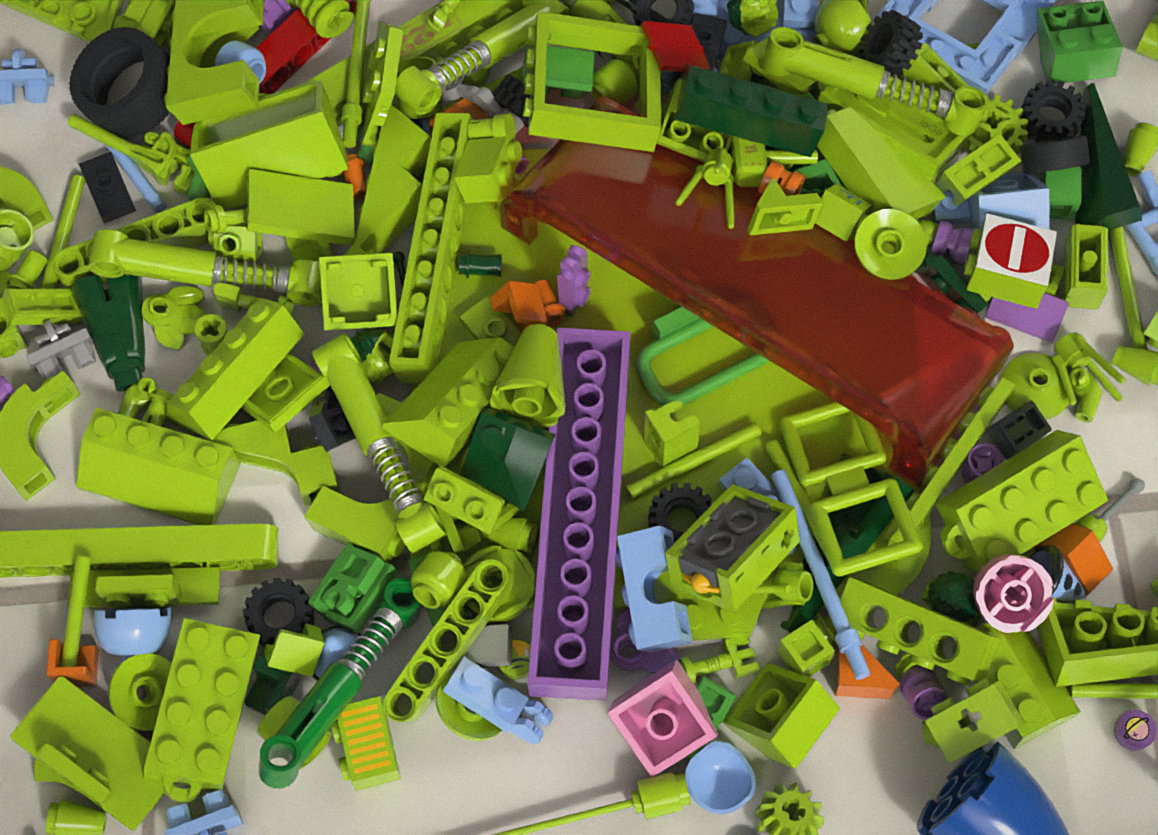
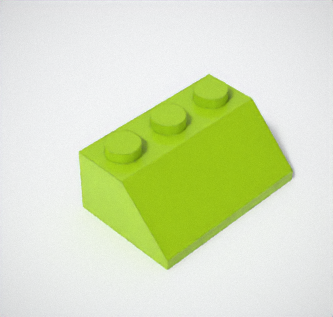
(1029, 684)

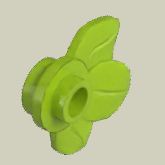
(178, 319)

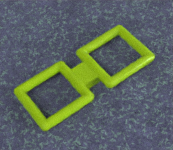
(849, 487)

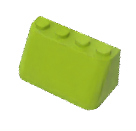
(285, 135)

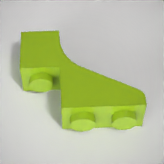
(263, 448)

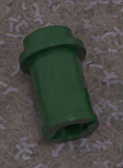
(480, 264)

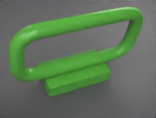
(671, 331)

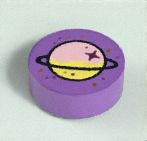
(1135, 730)

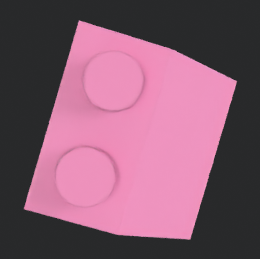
(663, 718)

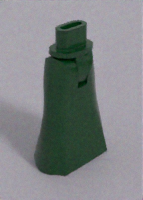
(114, 324)

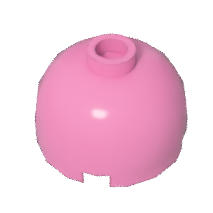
(1013, 593)

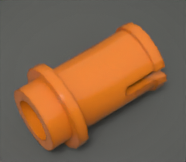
(356, 176)
(553, 309)

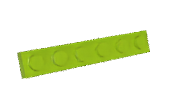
(955, 456)

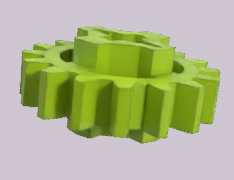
(999, 119)

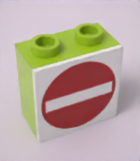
(1010, 260)

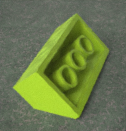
(234, 369)
(449, 401)
(155, 468)

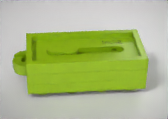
(913, 132)
(1021, 501)
(200, 709)

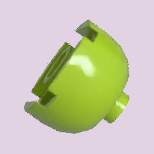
(841, 26)

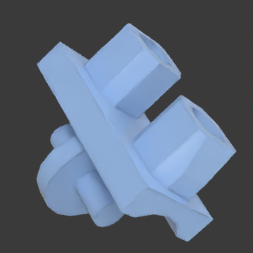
(34, 80)
(219, 817)

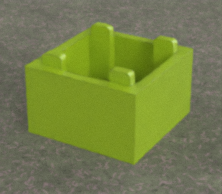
(357, 291)

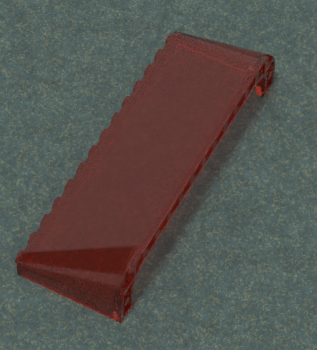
(792, 296)

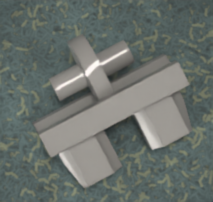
(76, 344)

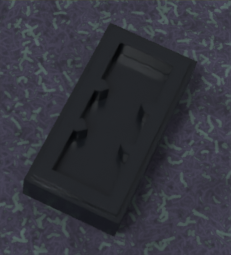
(710, 35)
(107, 187)
(1019, 429)

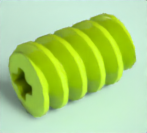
(327, 16)

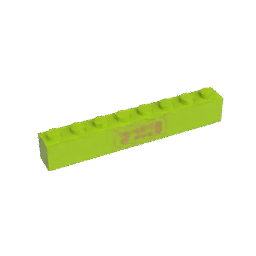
(423, 41)

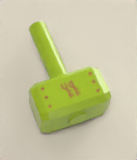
(751, 160)

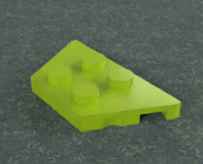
(381, 88)
(712, 621)

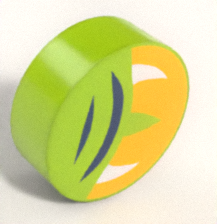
(520, 661)

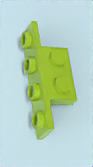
(152, 587)

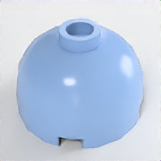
(132, 630)

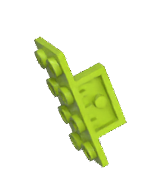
(90, 752)

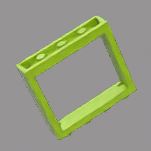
(587, 124)

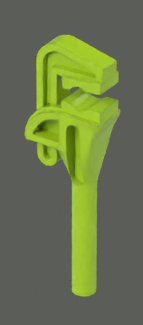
(157, 157)

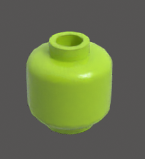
(616, 80)
(438, 579)

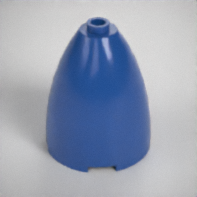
(991, 797)

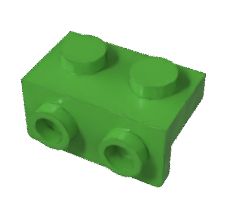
(363, 604)

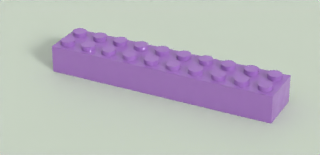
(581, 520)

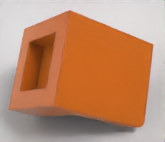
(523, 301)
(86, 669)

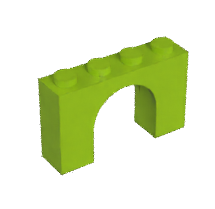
(215, 91)
(364, 524)

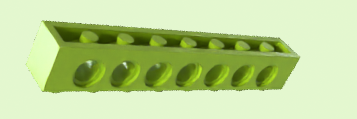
(431, 255)

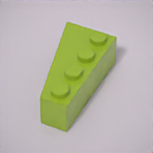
(1099, 642)

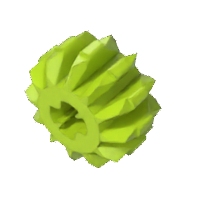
(780, 804)

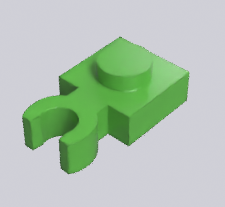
(352, 575)

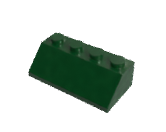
(750, 110)

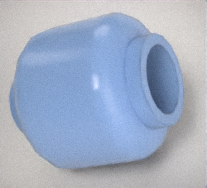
(237, 51)

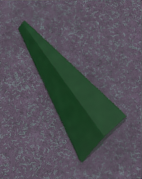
(1105, 184)
(855, 531)

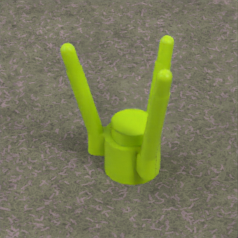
(716, 172)
(1075, 352)
(792, 586)

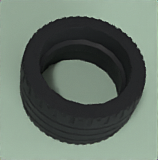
(99, 67)

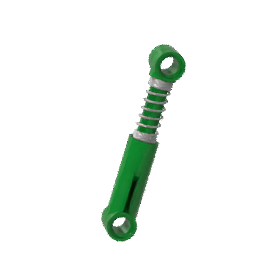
(335, 688)

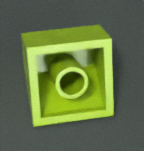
(782, 714)

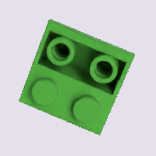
(1078, 42)
(566, 71)

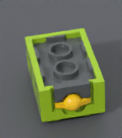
(733, 547)

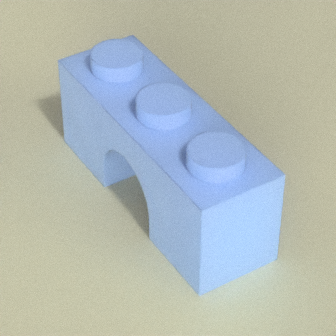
(643, 561)

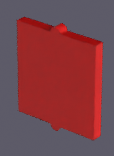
(674, 45)

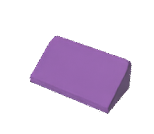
(1036, 322)

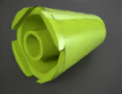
(532, 379)

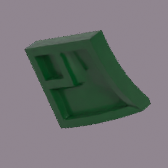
(507, 456)

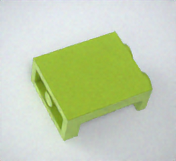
(468, 499)

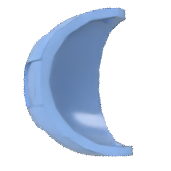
(720, 778)

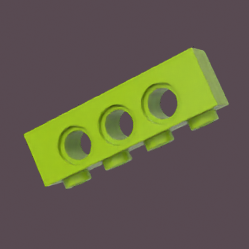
(974, 646)

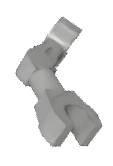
(481, 97)

